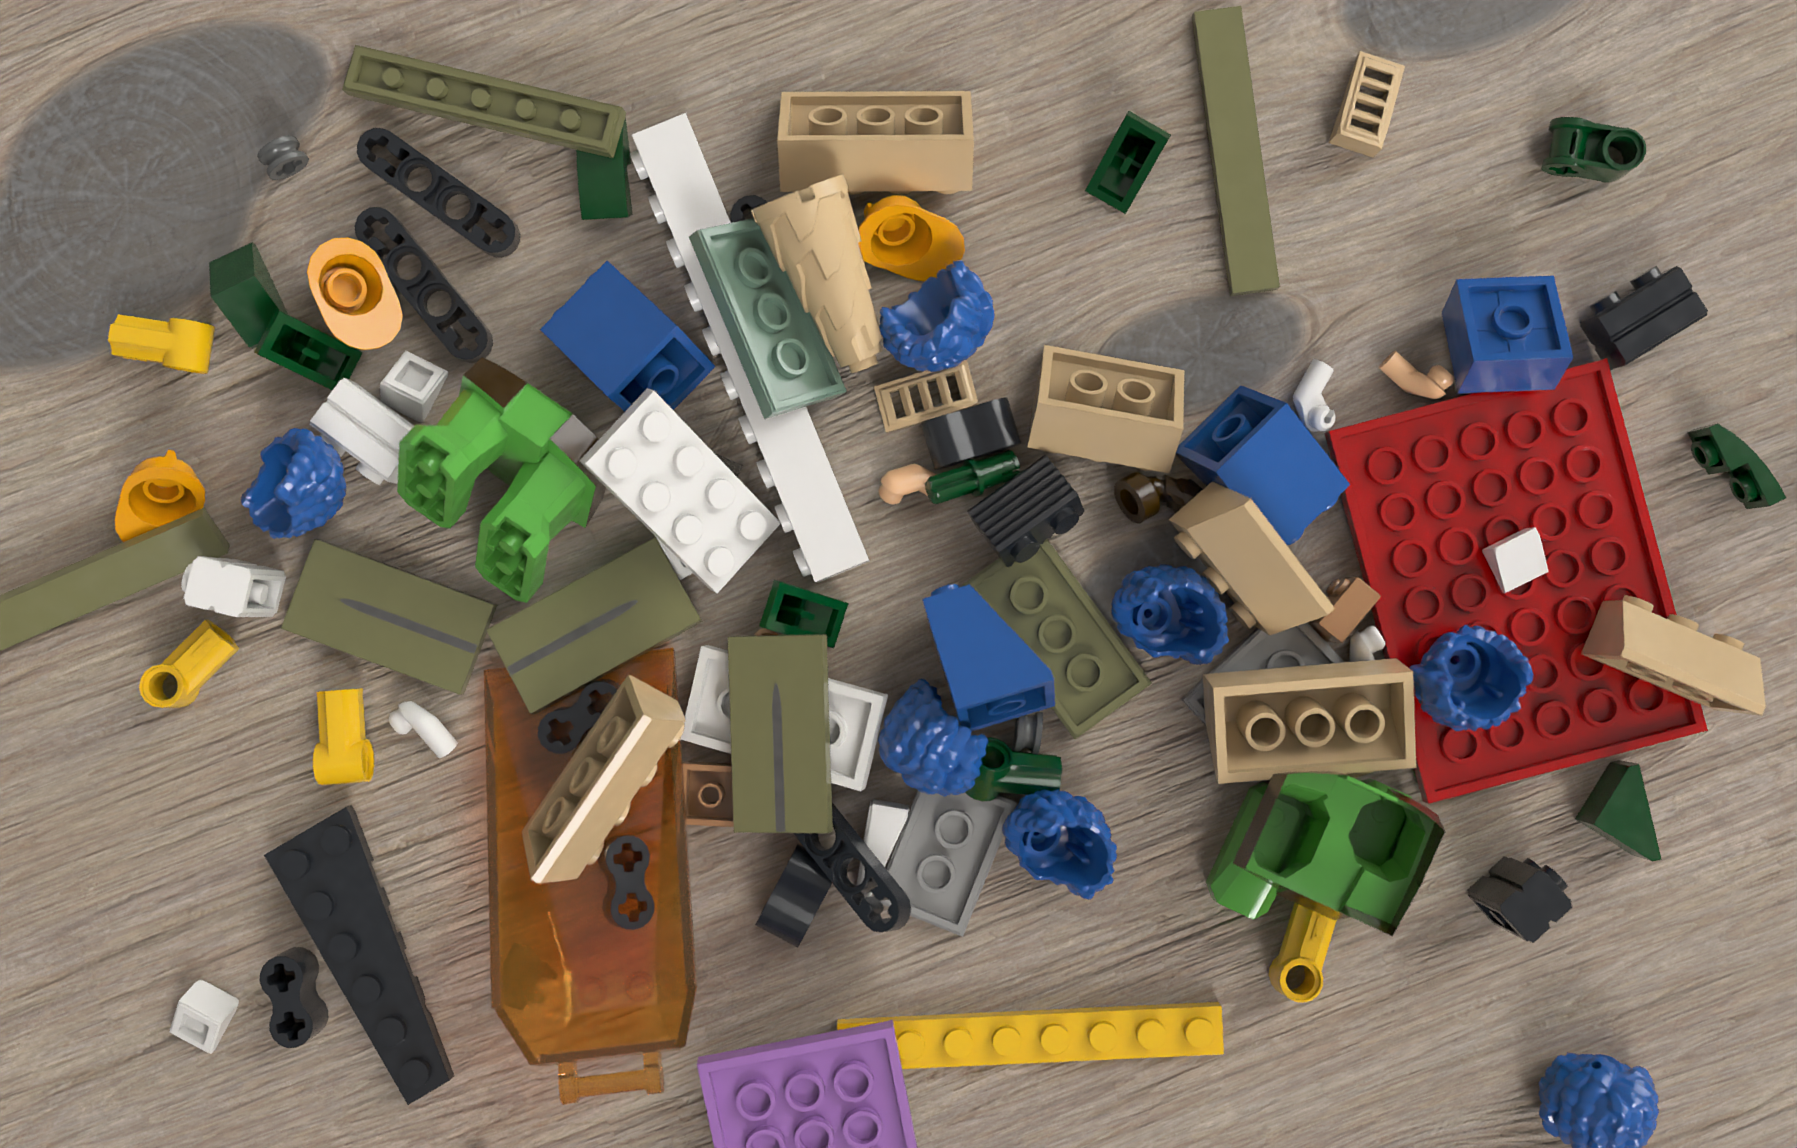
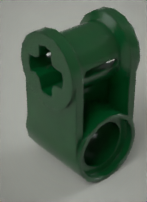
(1582, 146)

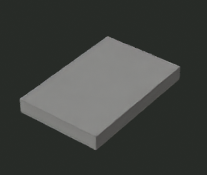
(1262, 651)
(947, 855)

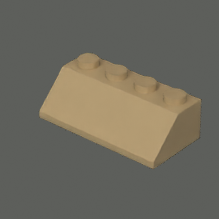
(877, 140)
(1310, 719)
(601, 781)

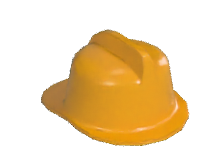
(908, 239)
(354, 293)
(157, 494)

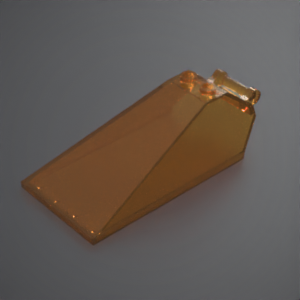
(557, 966)

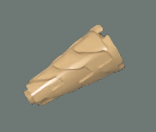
(819, 249)

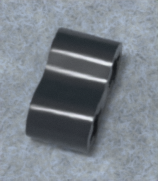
(970, 433)
(581, 715)
(626, 882)
(795, 898)
(294, 997)

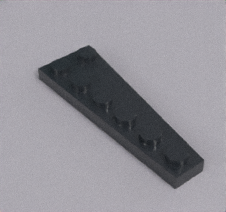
(348, 918)

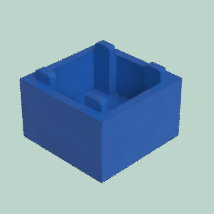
(1506, 334)

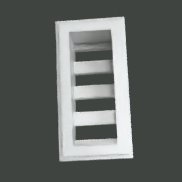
(882, 831)

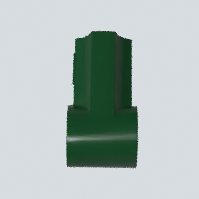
(1014, 772)

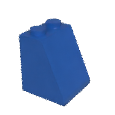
(626, 342)
(1267, 455)
(984, 661)

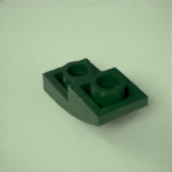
(605, 182)
(1723, 451)

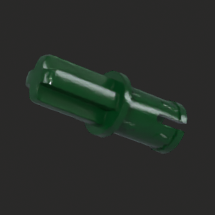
(972, 477)

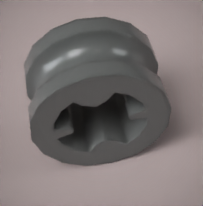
(283, 157)
(1028, 733)

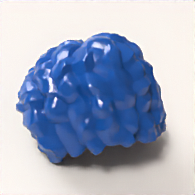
(940, 321)
(296, 485)
(1171, 613)
(1471, 679)
(929, 744)
(1062, 841)
(1598, 1102)

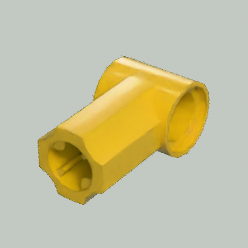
(175, 344)
(190, 664)
(343, 749)
(1305, 945)

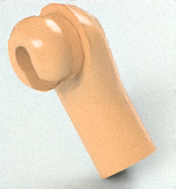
(1415, 382)
(903, 482)

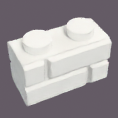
(364, 428)
(233, 587)

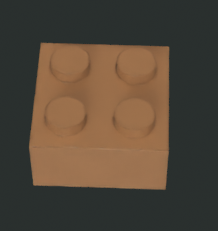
(1351, 601)
(708, 793)

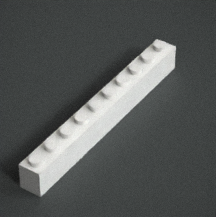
(788, 441)

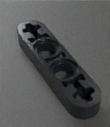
(438, 193)
(424, 285)
(835, 863)

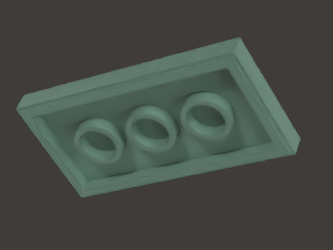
(766, 320)

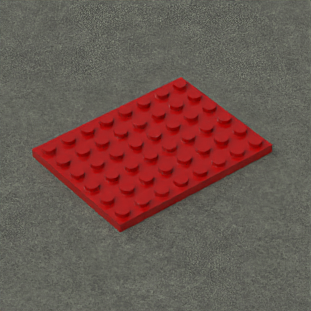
(1466, 474)

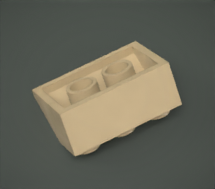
(1107, 409)
(1248, 561)
(1677, 656)

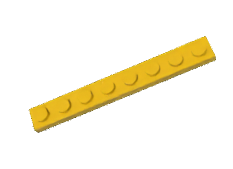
(1055, 1035)

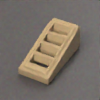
(1355, 138)
(920, 379)

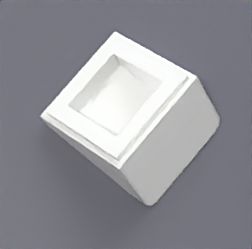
(412, 386)
(1517, 559)
(203, 1015)

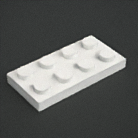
(680, 490)
(853, 718)

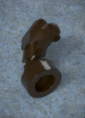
(1141, 495)

